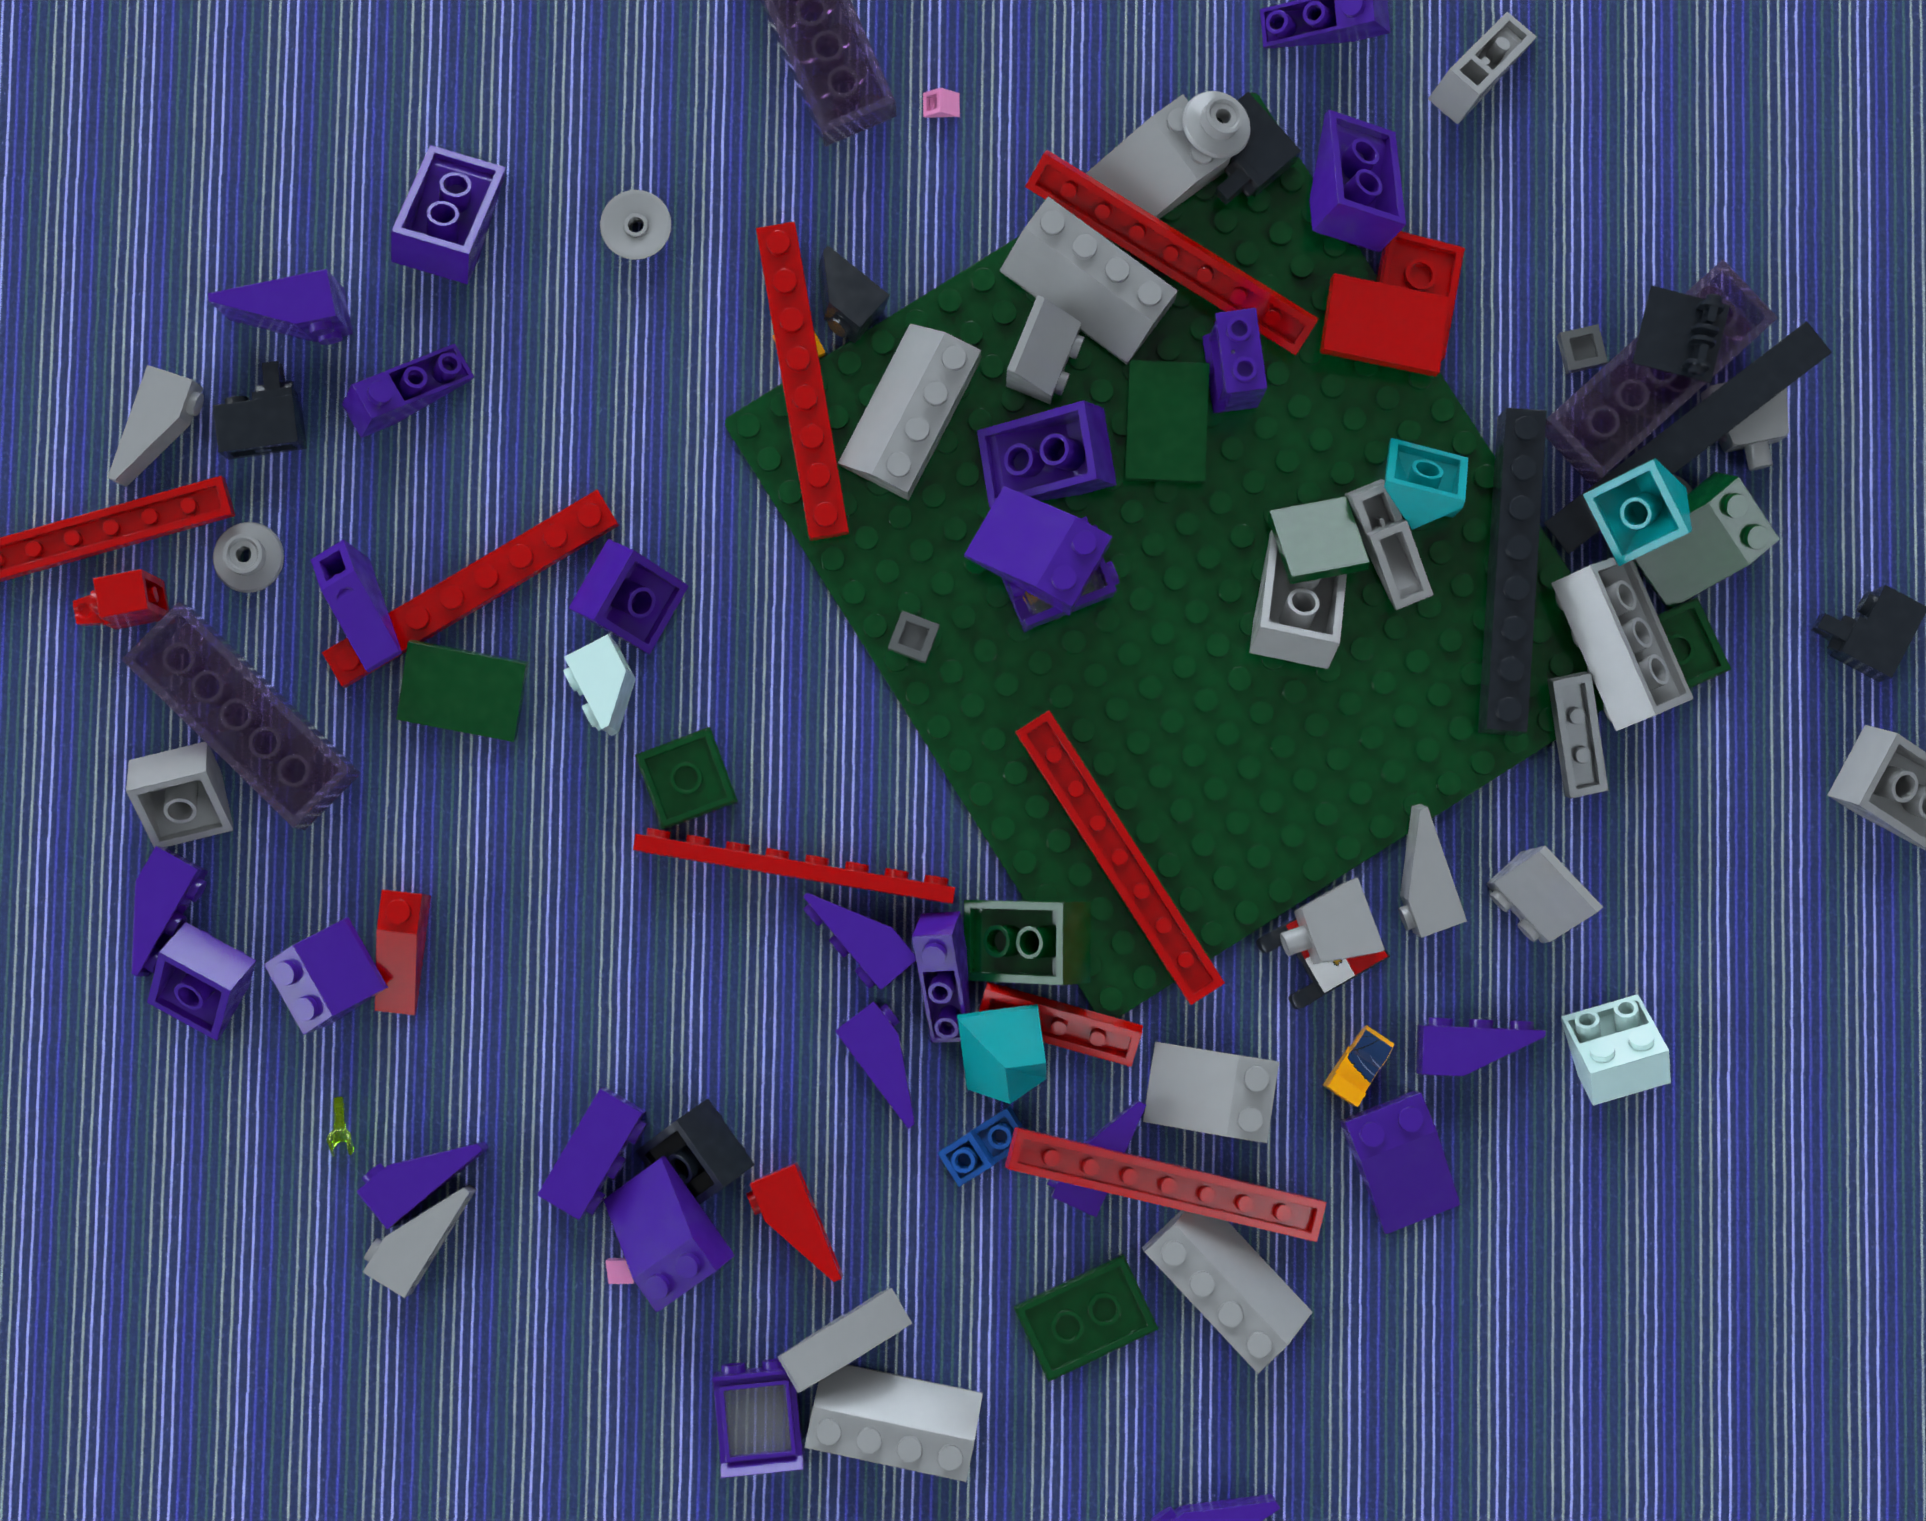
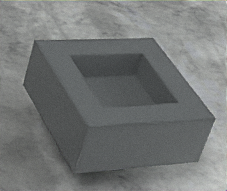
(1582, 349)
(913, 637)

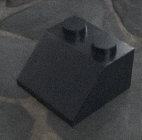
(699, 1151)

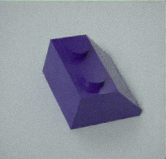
(628, 596)
(325, 976)
(200, 980)

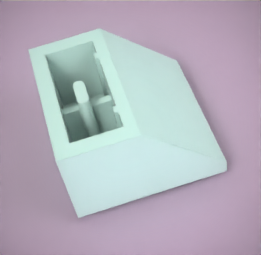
(604, 680)
(1617, 1049)

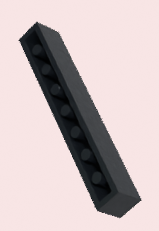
(1512, 572)

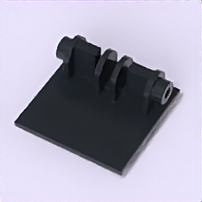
(1681, 333)

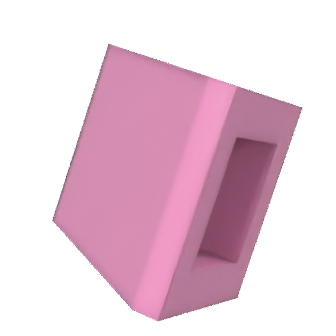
(941, 103)
(618, 1271)

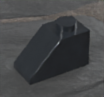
(848, 297)

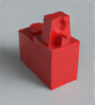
(123, 601)

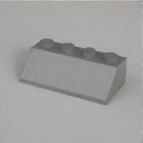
(1088, 279)
(910, 409)
(1621, 641)
(1229, 1285)
(895, 1421)

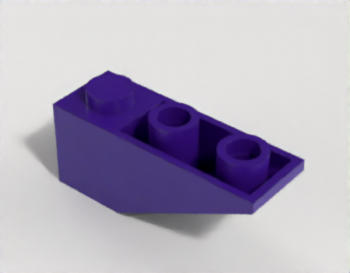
(1323, 22)
(405, 389)
(357, 603)
(160, 901)
(871, 943)
(942, 972)
(1461, 1050)

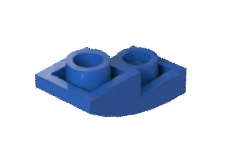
(980, 1147)

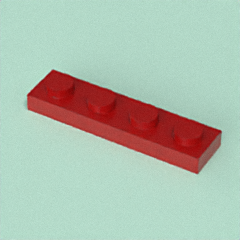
(1071, 1025)

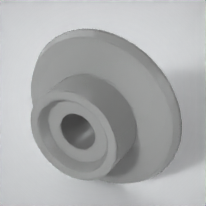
(1209, 134)
(628, 209)
(260, 569)

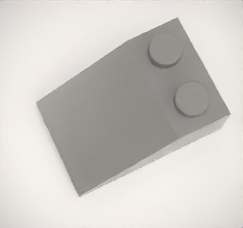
(1158, 163)
(1297, 619)
(1885, 783)
(1542, 895)
(1211, 1092)

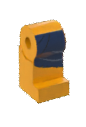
(1359, 1066)

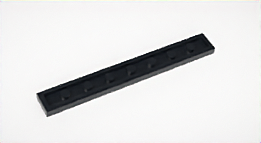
(1704, 423)

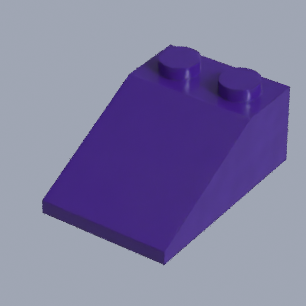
(1357, 183)
(446, 214)
(299, 306)
(1049, 453)
(1039, 548)
(1401, 1161)
(664, 1234)

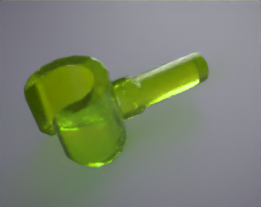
(339, 1133)

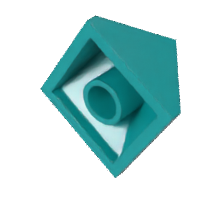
(1425, 482)
(1640, 510)
(1003, 1051)

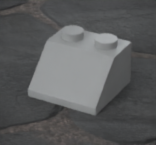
(1043, 352)
(179, 795)

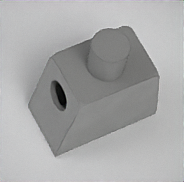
(1757, 431)
(1334, 926)

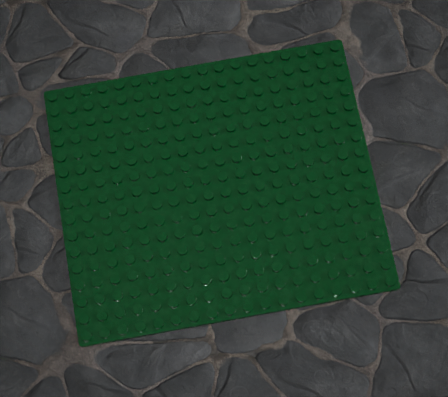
(1222, 763)

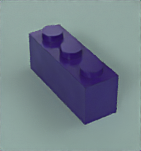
(593, 1154)

